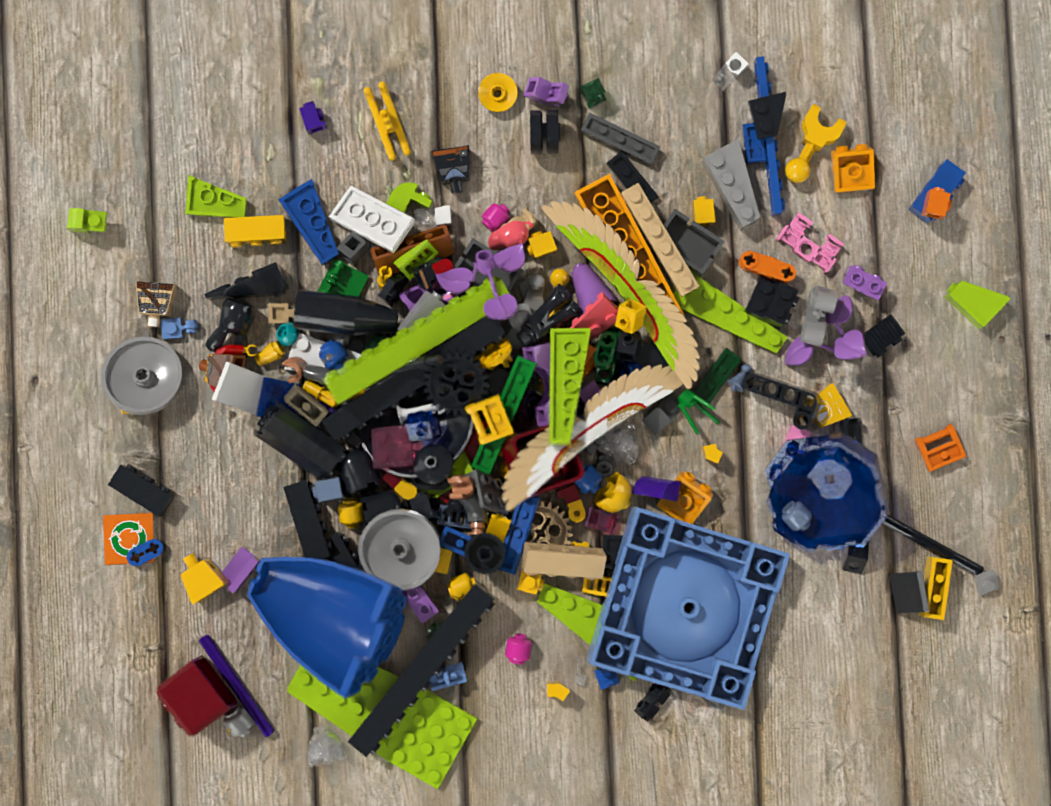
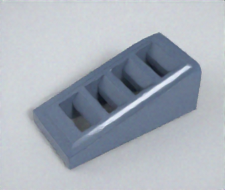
(440, 521)

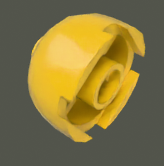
(615, 494)

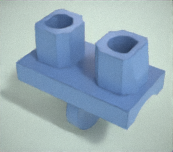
(449, 676)

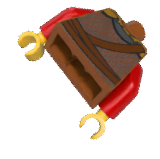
(215, 362)

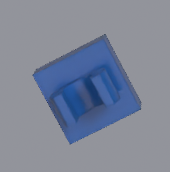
(606, 678)

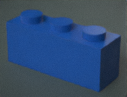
(947, 177)
(457, 541)

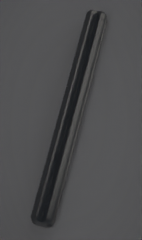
(933, 545)

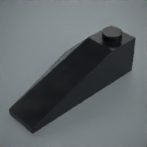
(263, 283)

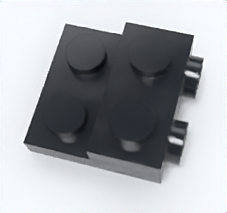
(772, 302)

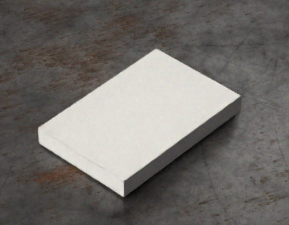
(239, 388)

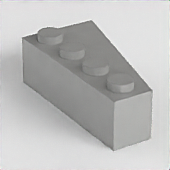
(731, 179)

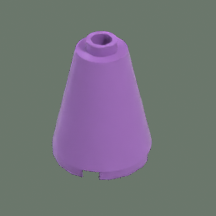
(589, 286)

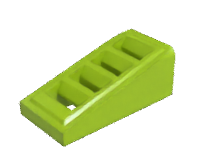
(406, 259)

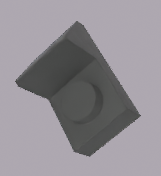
(662, 414)

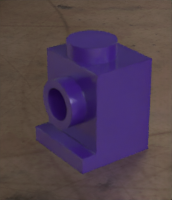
(312, 118)

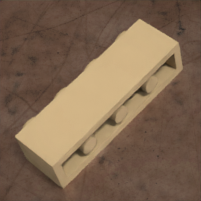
(563, 560)

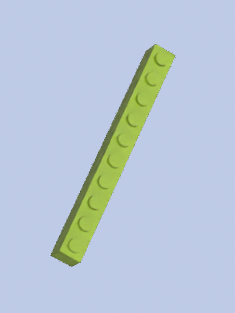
(411, 342)

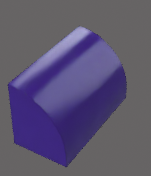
(657, 488)

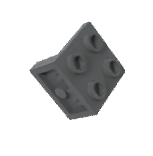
(489, 491)

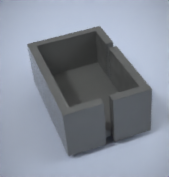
(693, 242)
(508, 278)

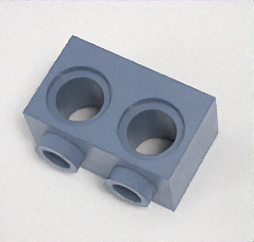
(328, 490)

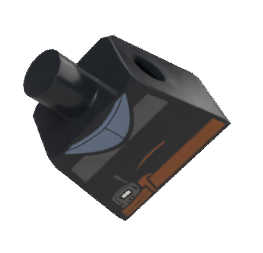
(453, 166)

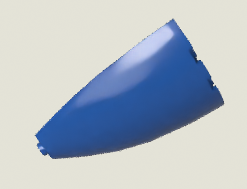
(329, 617)

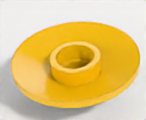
(493, 83)

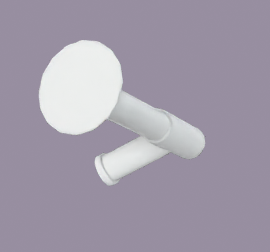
(403, 413)

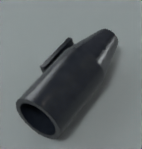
(342, 314)

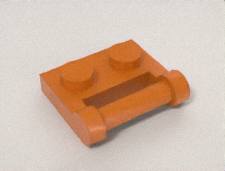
(942, 454)

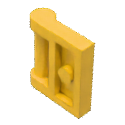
(495, 416)

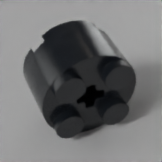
(473, 553)

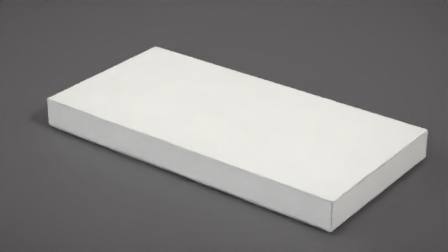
(372, 219)

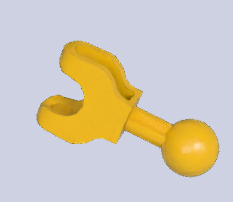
(814, 139)

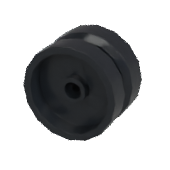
(544, 132)

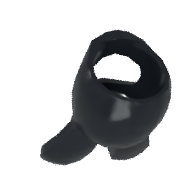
(236, 319)

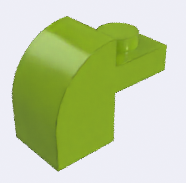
(407, 193)
(86, 220)

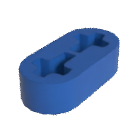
(147, 556)

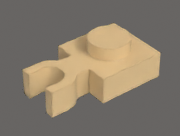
(279, 313)

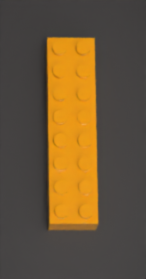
(606, 201)

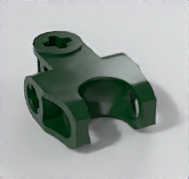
(605, 355)

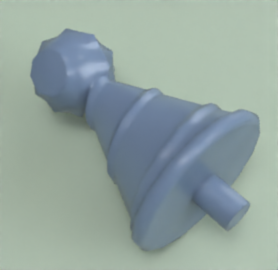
(736, 382)

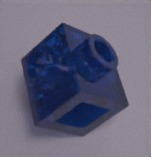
(421, 425)

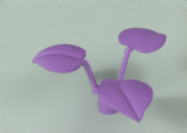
(459, 279)
(846, 347)

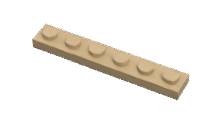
(659, 239)

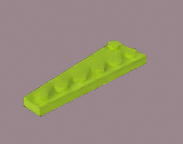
(720, 310)
(567, 367)

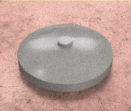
(142, 375)
(400, 548)

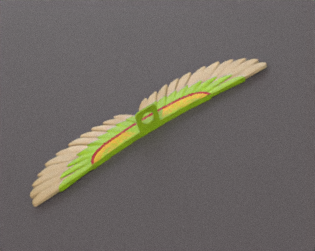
(621, 270)

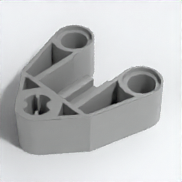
(819, 303)

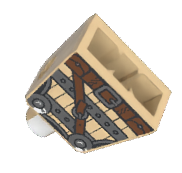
(155, 300)

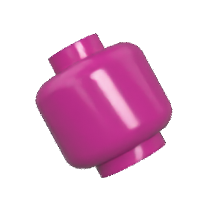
(495, 216)
(518, 648)

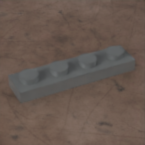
(620, 138)

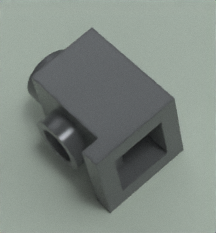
(353, 248)

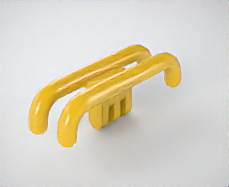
(387, 121)

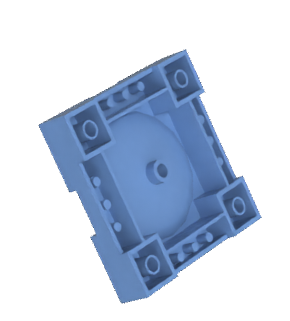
(644, 618)

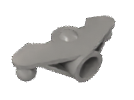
(532, 299)

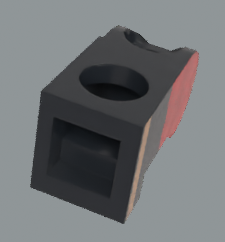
(427, 271)

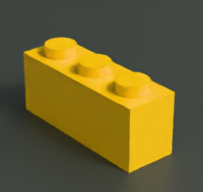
(255, 230)
(936, 584)

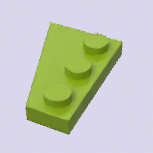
(212, 201)

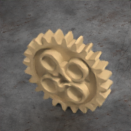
(556, 518)

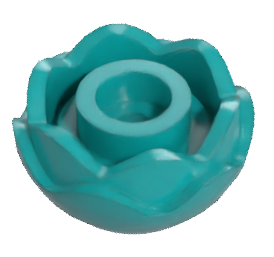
(287, 334)

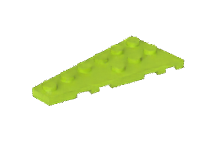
(572, 610)

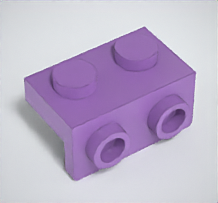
(864, 282)

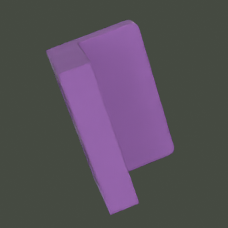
(240, 569)

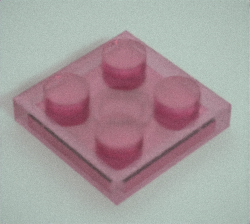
(391, 447)

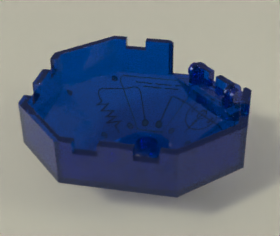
(841, 510)

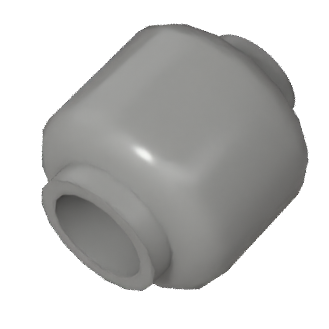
(238, 722)

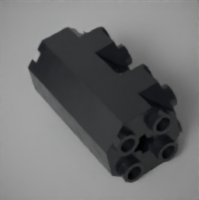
(299, 440)

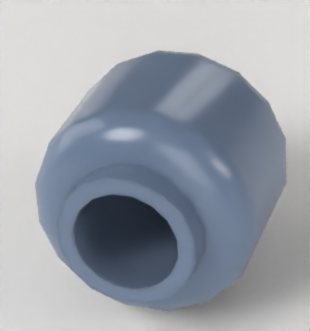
(796, 516)

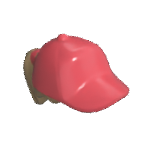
(513, 232)

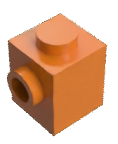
(936, 203)

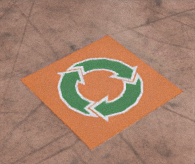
(124, 533)

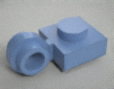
(174, 329)

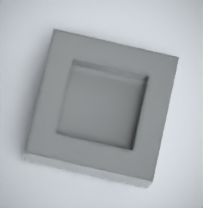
(986, 582)

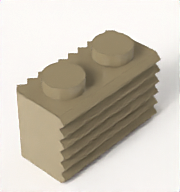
(305, 405)

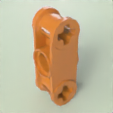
(767, 267)

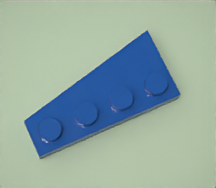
(308, 217)

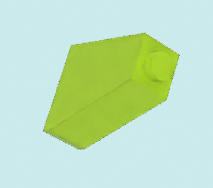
(975, 302)

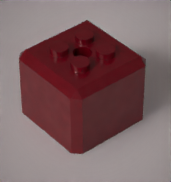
(567, 474)
(195, 696)

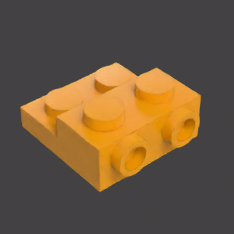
(853, 168)
(691, 499)

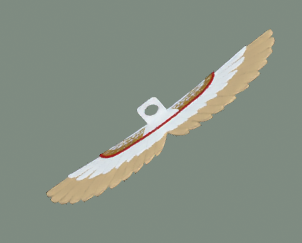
(601, 413)

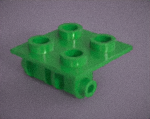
(343, 280)

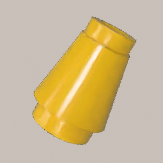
(272, 352)

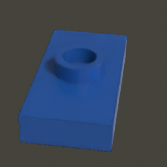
(754, 148)

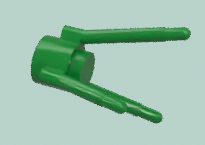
(689, 399)

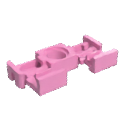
(819, 257)

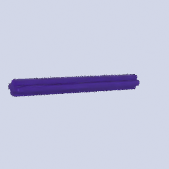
(236, 686)

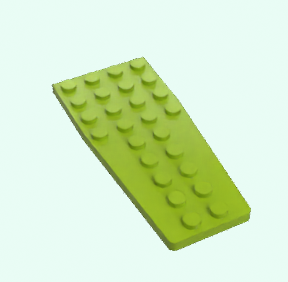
(422, 741)

